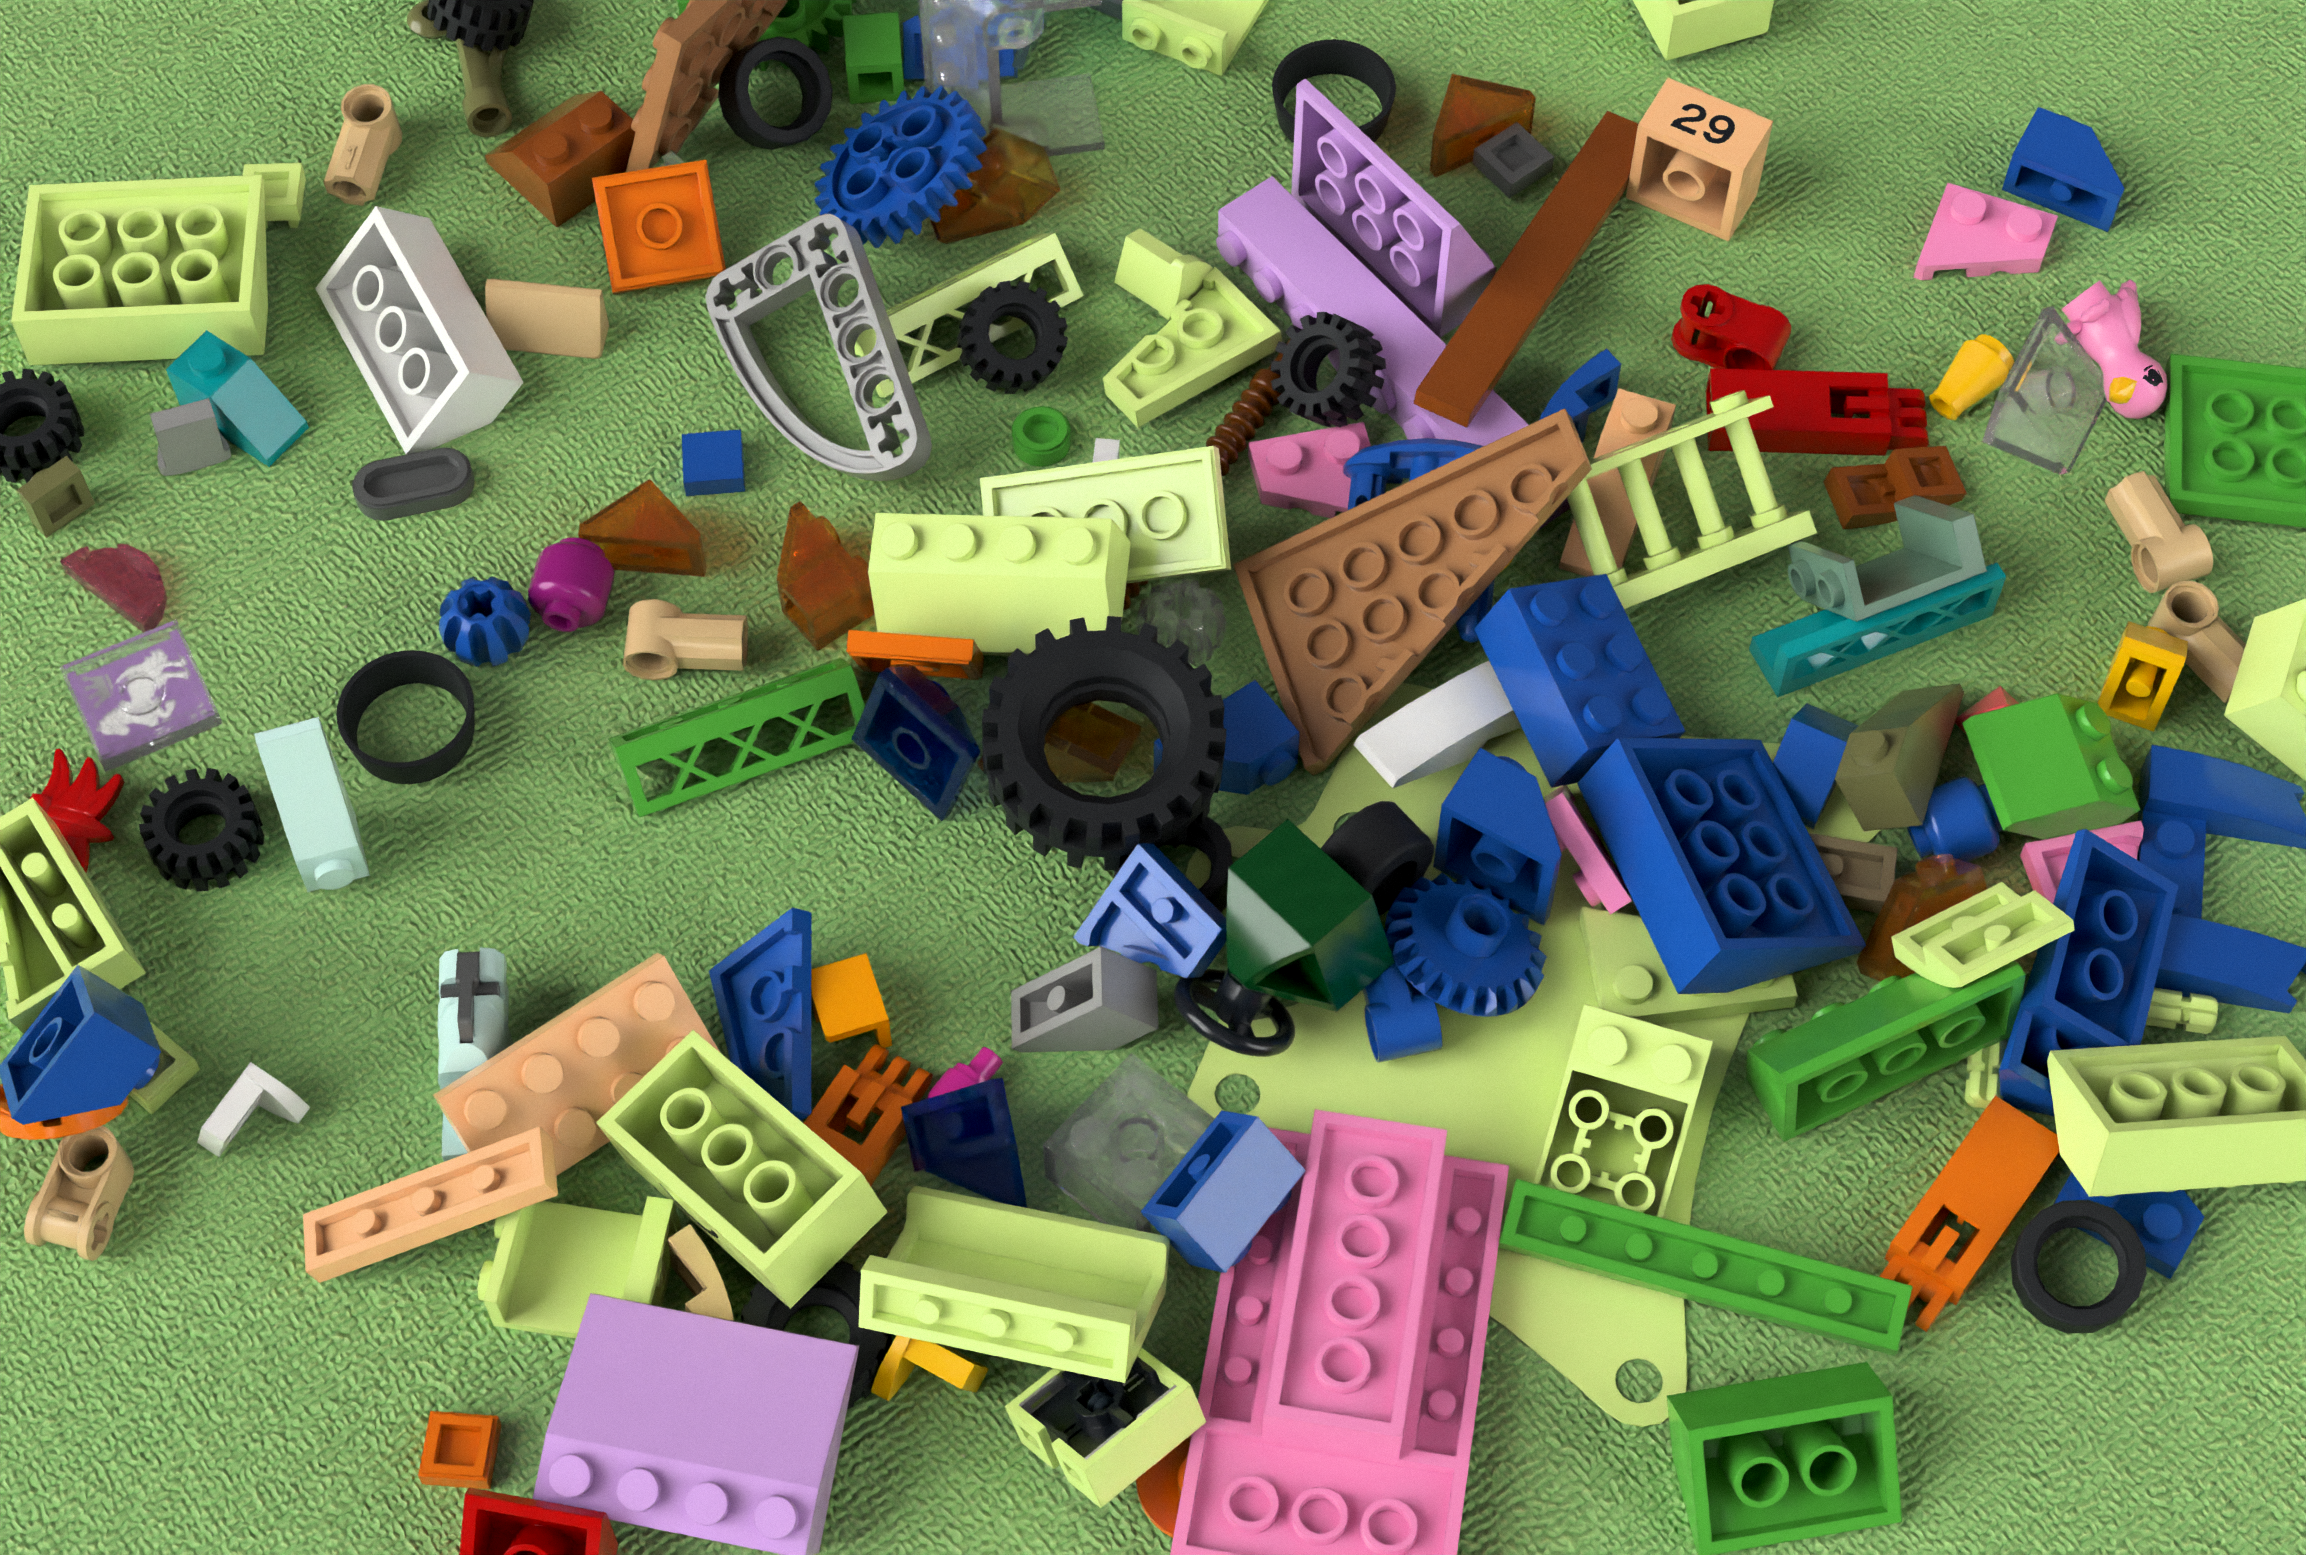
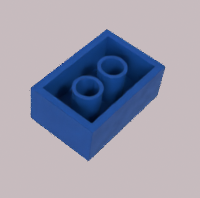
(1574, 673)

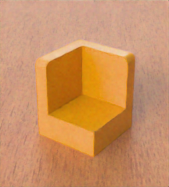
(849, 1000)

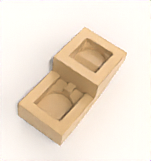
(700, 1274)

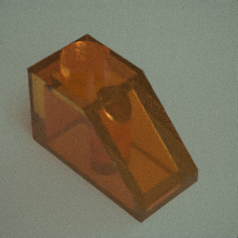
(1932, 888)

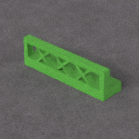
(731, 715)

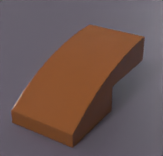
(1868, 492)

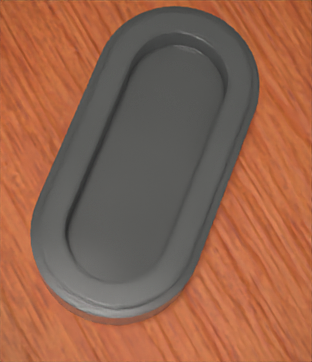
(413, 484)

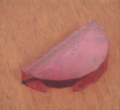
(122, 580)

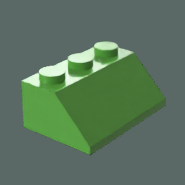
(1786, 1458)

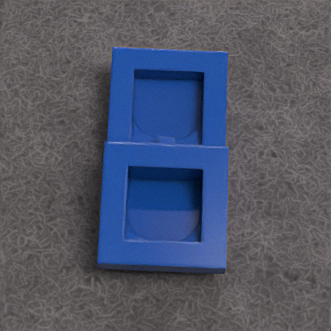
(1586, 390)

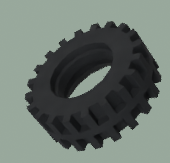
(1111, 669)

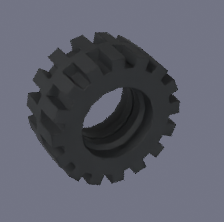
(482, 21)
(1030, 308)

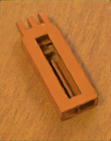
(853, 1098)
(1981, 1184)

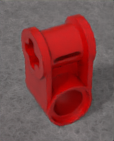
(1734, 334)

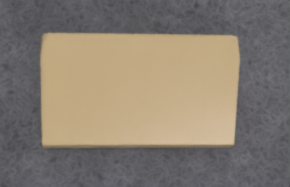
(547, 318)

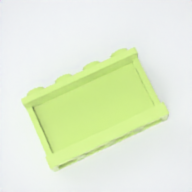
(1017, 1284)

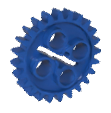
(902, 164)

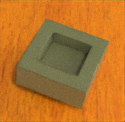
(55, 496)

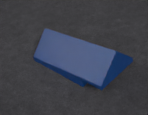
(2096, 980)

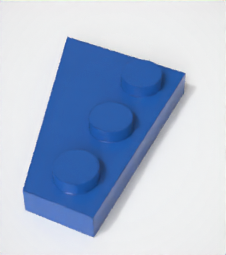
(767, 1009)

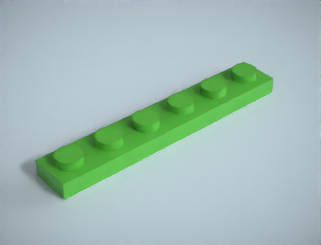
(1706, 1267)

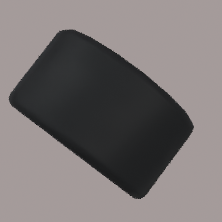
(1381, 851)

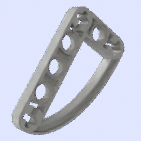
(821, 272)

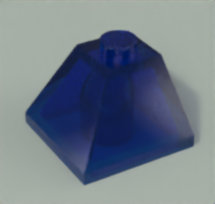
(918, 737)

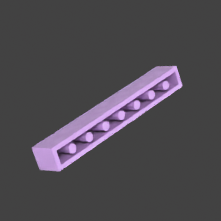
(1313, 272)

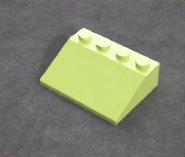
(141, 269)

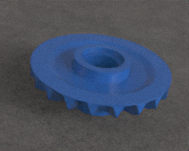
(1464, 946)

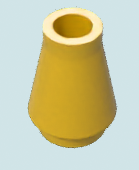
(1973, 374)

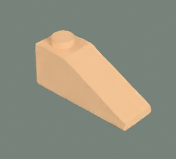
(1629, 421)

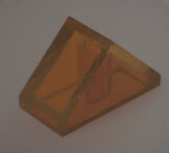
(1474, 114)
(646, 534)
(1089, 744)

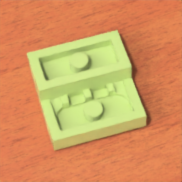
(1980, 935)

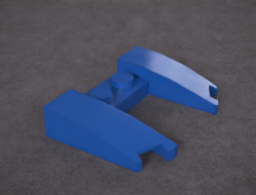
(2181, 802)

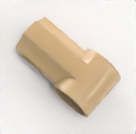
(363, 145)
(2161, 544)
(667, 639)
(2212, 645)

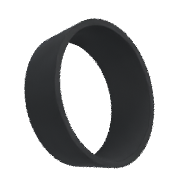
(1334, 58)
(394, 671)

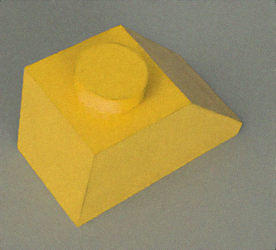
(2142, 675)

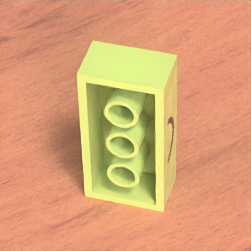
(742, 1168)

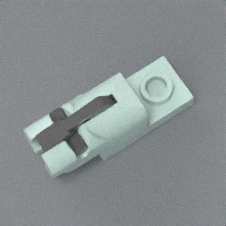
(469, 1021)

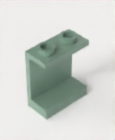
(1937, 552)

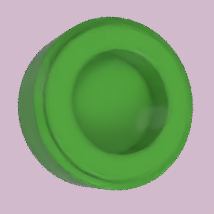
(1041, 436)

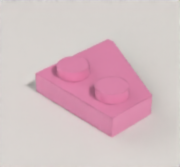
(1307, 468)

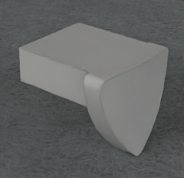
(188, 438)

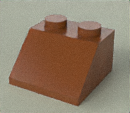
(563, 151)

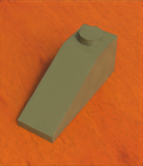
(1897, 757)

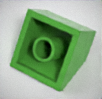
(2051, 767)

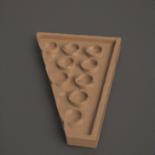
(688, 68)
(1381, 584)

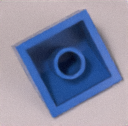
(1500, 835)
(80, 1052)

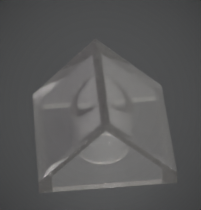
(2047, 398)

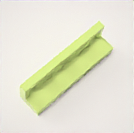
(964, 288)

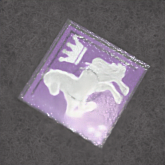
(140, 695)

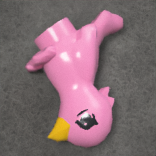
(2110, 334)

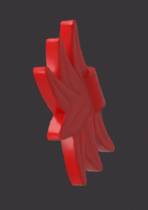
(79, 804)

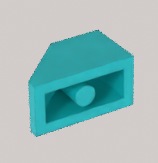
(243, 399)

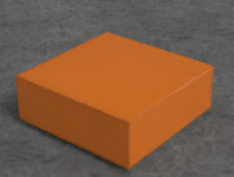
(460, 1450)

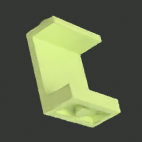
(1192, 31)
(563, 1252)

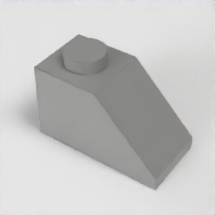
(1085, 1005)

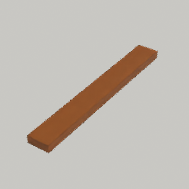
(1531, 274)

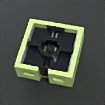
(1106, 1428)

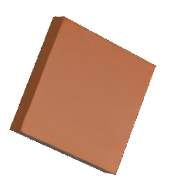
(659, 226)
(929, 654)

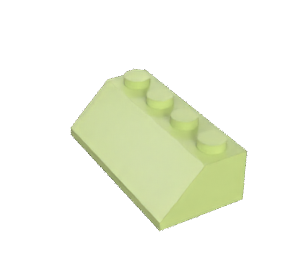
(995, 576)
(2181, 1114)

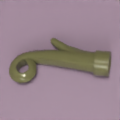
(484, 101)

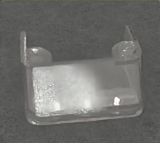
(962, 55)

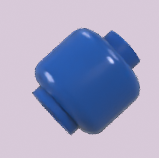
(1958, 822)

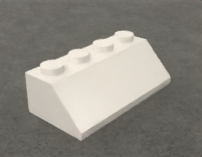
(417, 331)

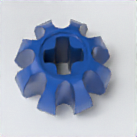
(484, 621)

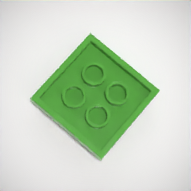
(2236, 440)

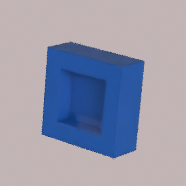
(713, 462)

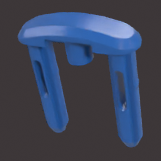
(1390, 463)

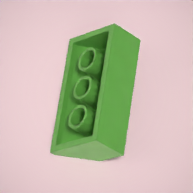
(1877, 1045)

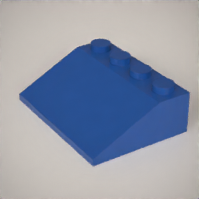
(1717, 861)

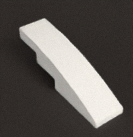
(1439, 727)

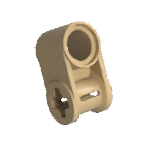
(77, 1205)

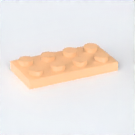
(575, 1065)

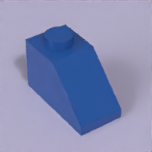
(2065, 170)
(1259, 742)

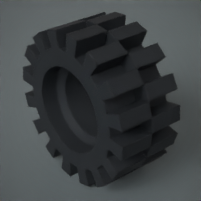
(1352, 381)
(52, 439)
(192, 800)

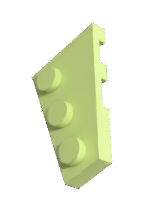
(1195, 350)
(1635, 982)

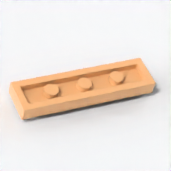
(430, 1204)

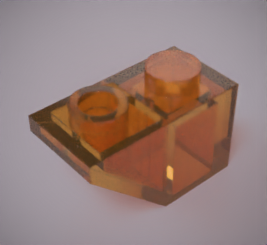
(1004, 192)
(819, 581)

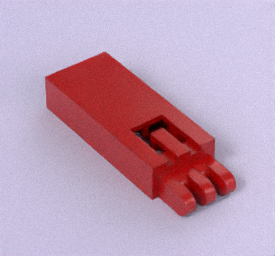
(1804, 408)

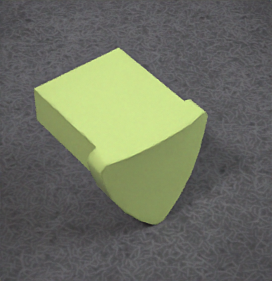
(1159, 272)

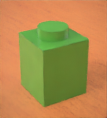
(873, 57)

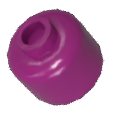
(571, 584)

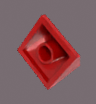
(526, 1526)

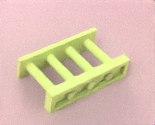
(1718, 544)

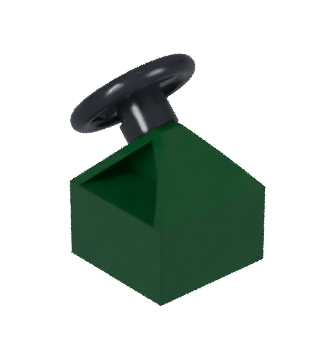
(1292, 933)

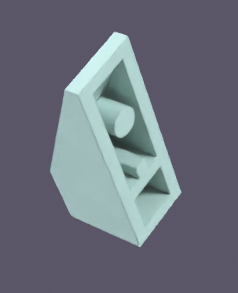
(313, 805)

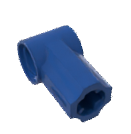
(1399, 1018)

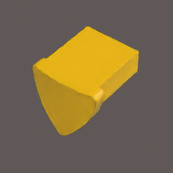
(933, 1357)

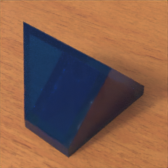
(968, 1141)

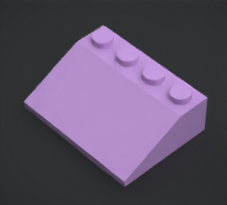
(1384, 216)
(699, 1426)

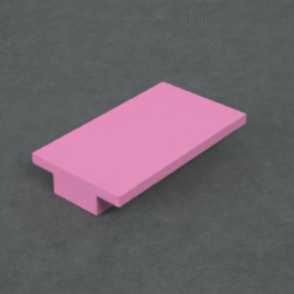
(1348, 1353)

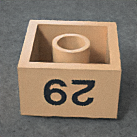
(1698, 159)

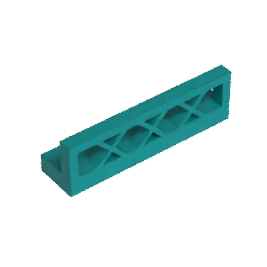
(1833, 644)

